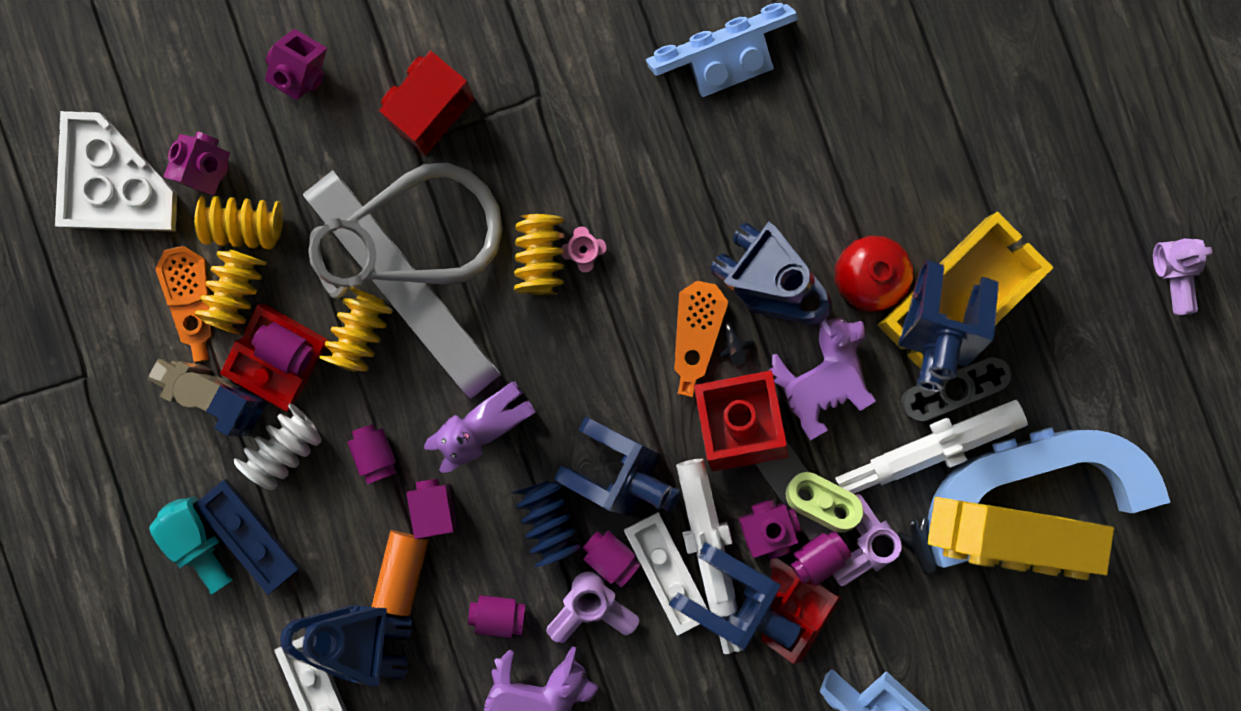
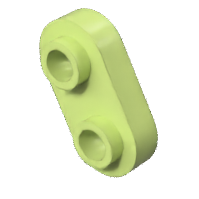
(824, 498)

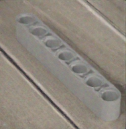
(412, 300)

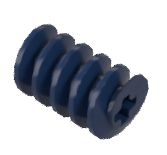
(547, 522)

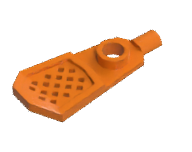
(185, 306)
(696, 338)

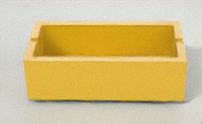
(977, 256)
(1019, 539)

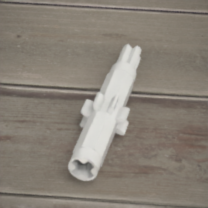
(945, 443)
(707, 529)

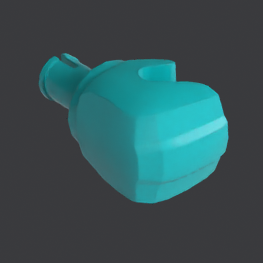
(184, 542)

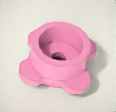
(594, 249)

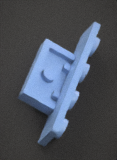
(727, 54)
(882, 695)

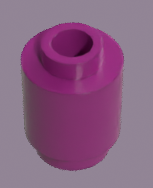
(282, 348)
(372, 453)
(610, 558)
(820, 558)
(496, 616)

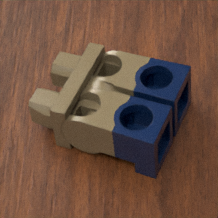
(195, 388)

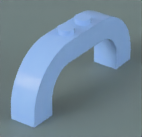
(1128, 468)

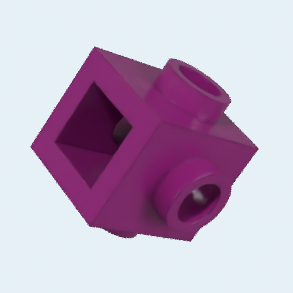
(295, 64)
(197, 162)
(755, 524)

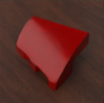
(801, 604)

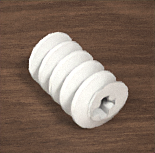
(280, 449)

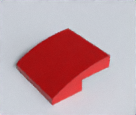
(262, 377)

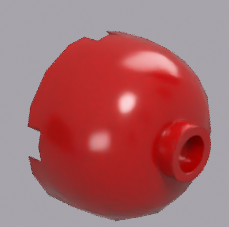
(873, 273)

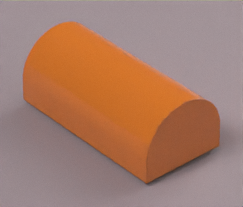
(400, 573)

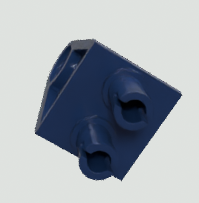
(771, 277)
(942, 339)
(634, 480)
(755, 612)
(349, 643)

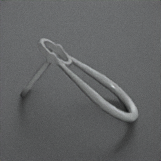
(400, 186)

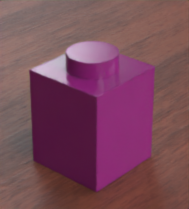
(431, 509)

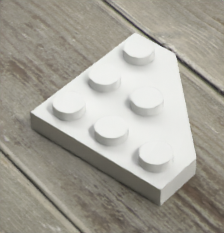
(107, 181)

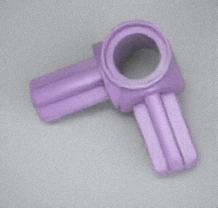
(1180, 263)
(864, 557)
(587, 610)

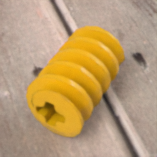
(238, 225)
(538, 254)
(230, 290)
(357, 331)

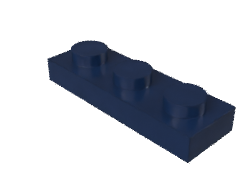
(247, 536)

